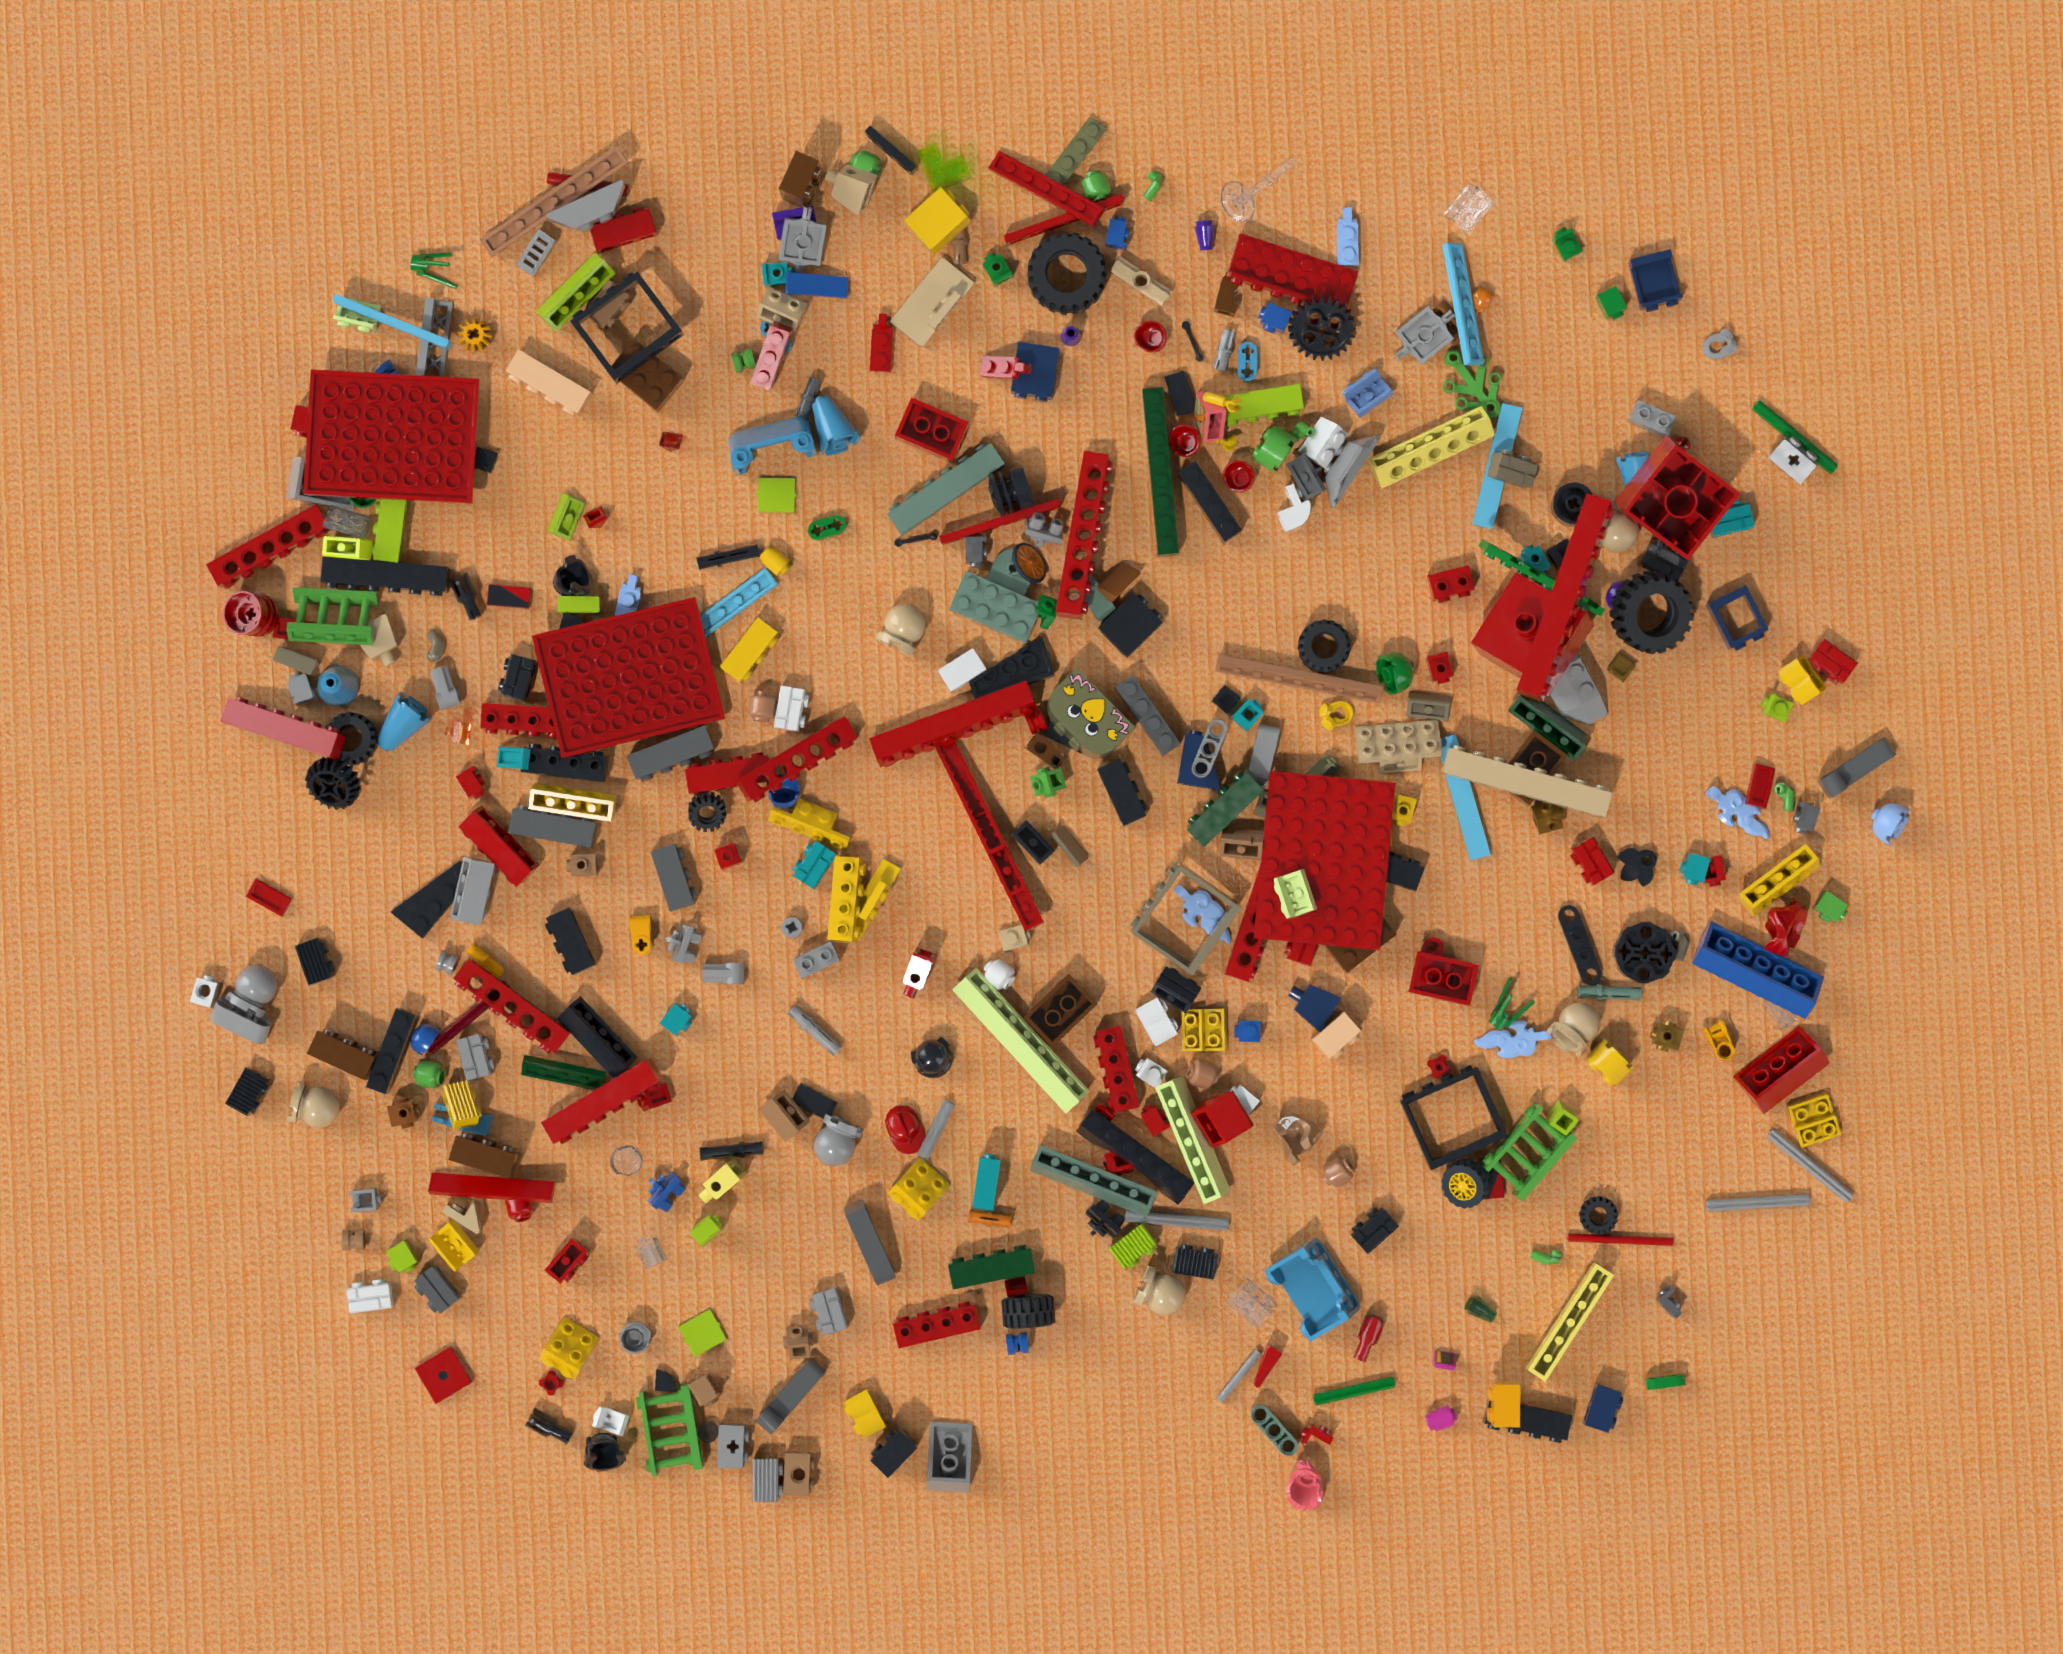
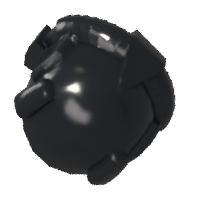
(572, 578)
(933, 1058)
(603, 1453)

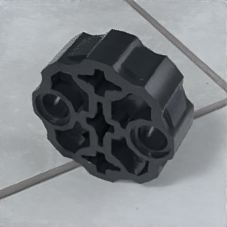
(1654, 970)

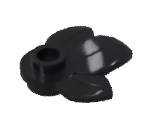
(1635, 868)

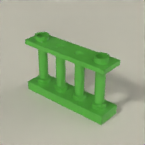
(332, 633)
(1535, 1171)
(687, 1416)

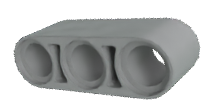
(1264, 752)
(1201, 756)
(240, 1021)

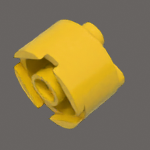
(1609, 1062)

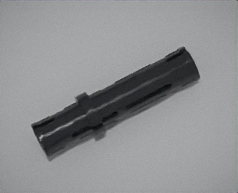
(727, 556)
(736, 1150)

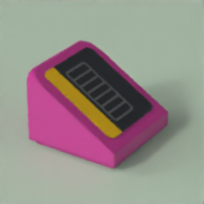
(1444, 1360)

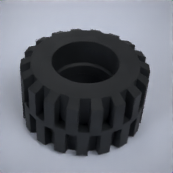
(1337, 633)
(368, 733)
(1028, 1311)

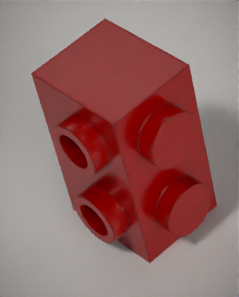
(1450, 583)
(566, 1261)

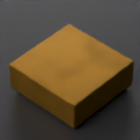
(1621, 667)

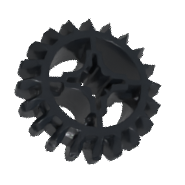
(333, 783)

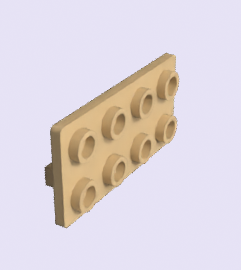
(932, 302)
(1398, 745)

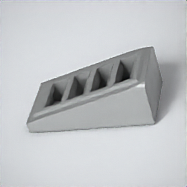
(542, 257)

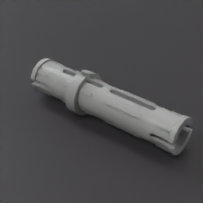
(814, 1029)

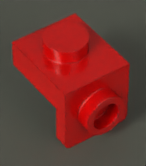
(1321, 1433)

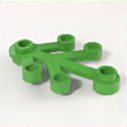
(1474, 386)

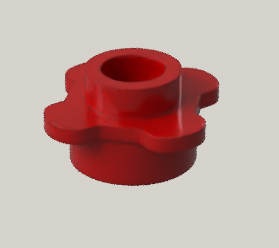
(1441, 1060)
(557, 1383)

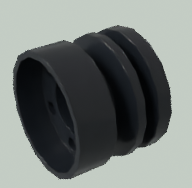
(1010, 490)

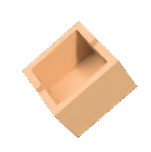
(1336, 1035)

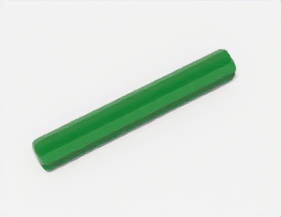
(1354, 1390)

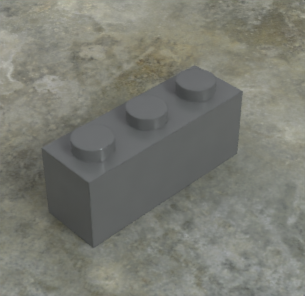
(673, 877)

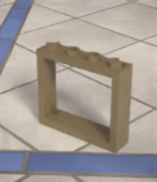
(1191, 966)

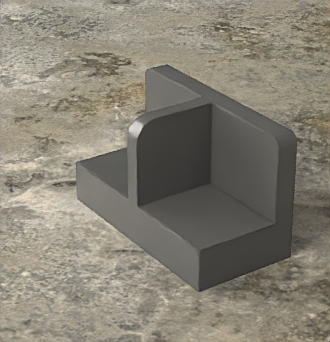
(1306, 476)

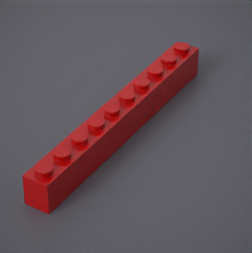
(1565, 597)

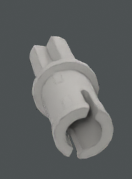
(1224, 350)

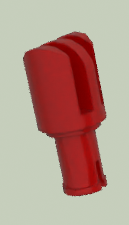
(1368, 1336)

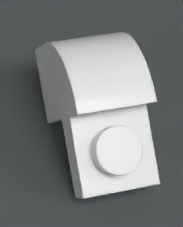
(1295, 516)

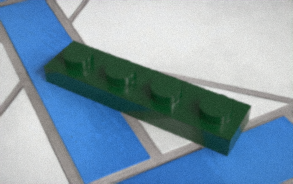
(562, 1073)

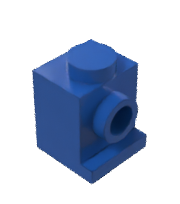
(1117, 233)

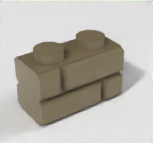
(1512, 469)

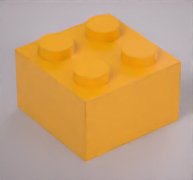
(1504, 1404)

